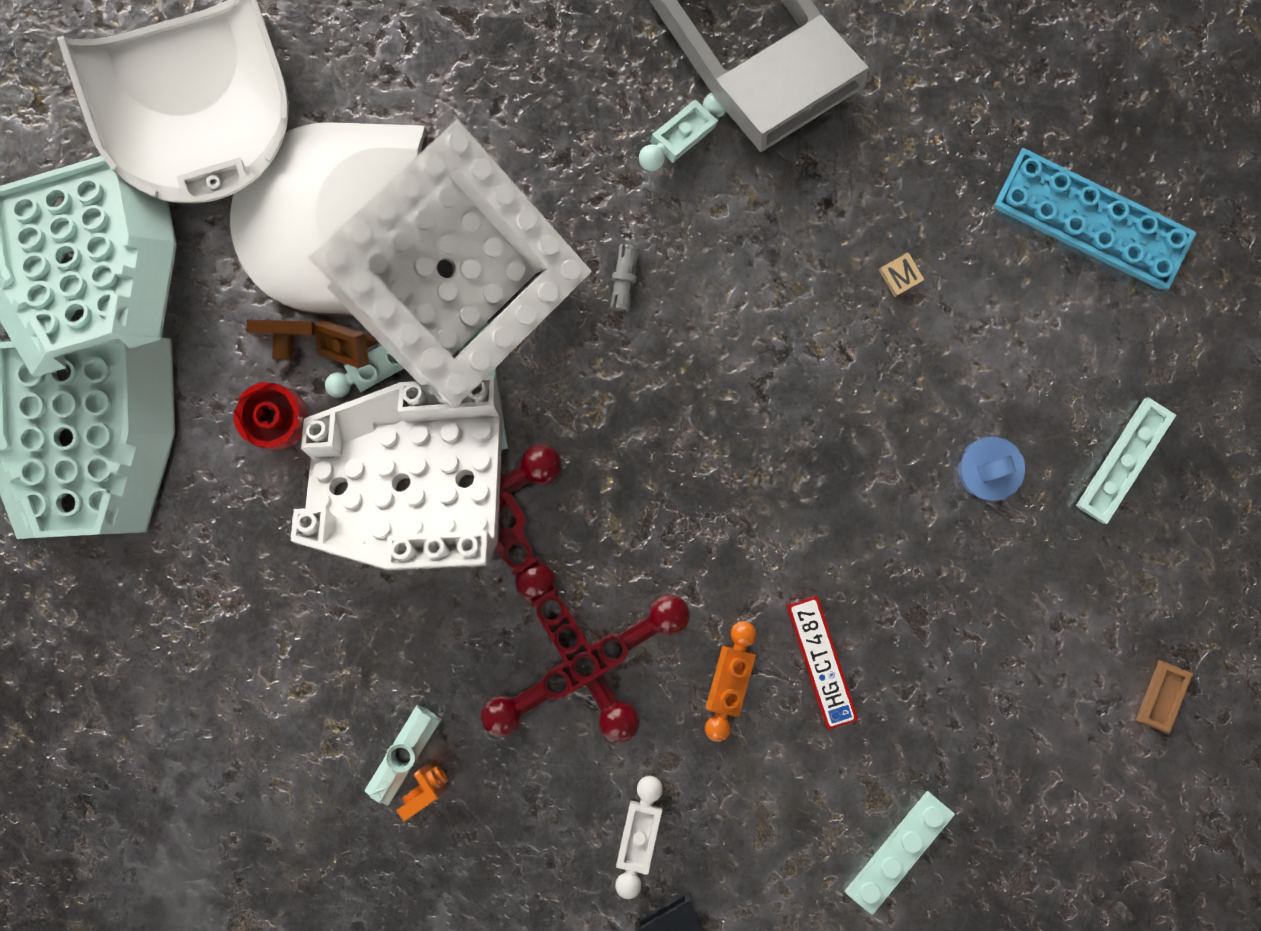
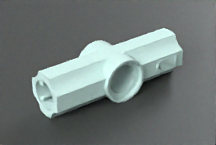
(392, 771)

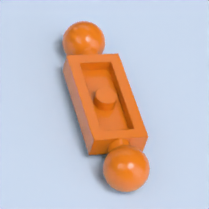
(730, 681)

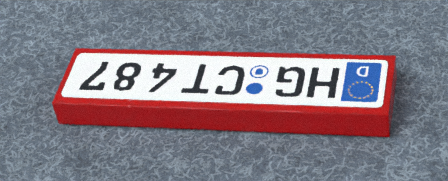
(822, 662)

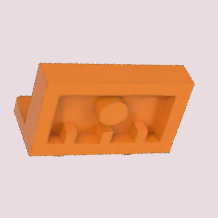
(431, 787)

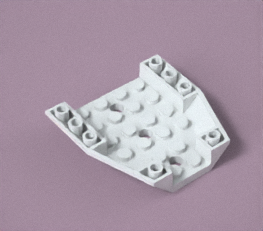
(400, 436)

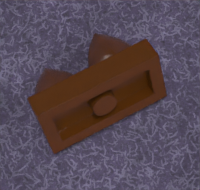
(344, 344)

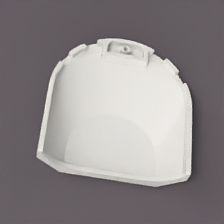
(184, 102)
(306, 196)

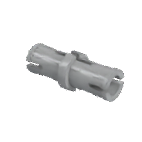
(624, 277)

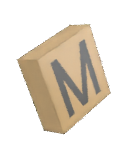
(901, 274)

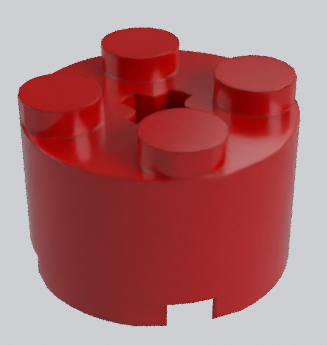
(255, 408)

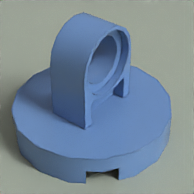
(991, 469)

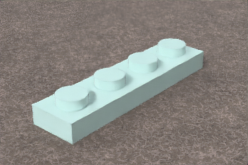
(1125, 460)
(899, 852)

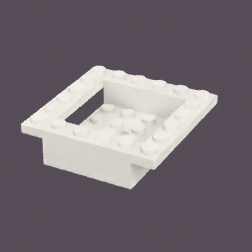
(459, 210)

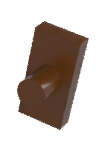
(282, 334)

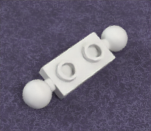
(639, 837)

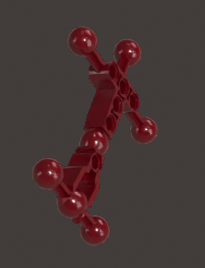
(537, 584)

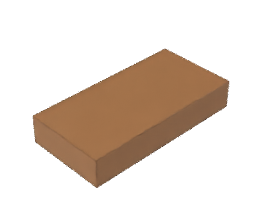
(1164, 696)

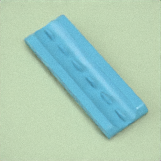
(1094, 220)

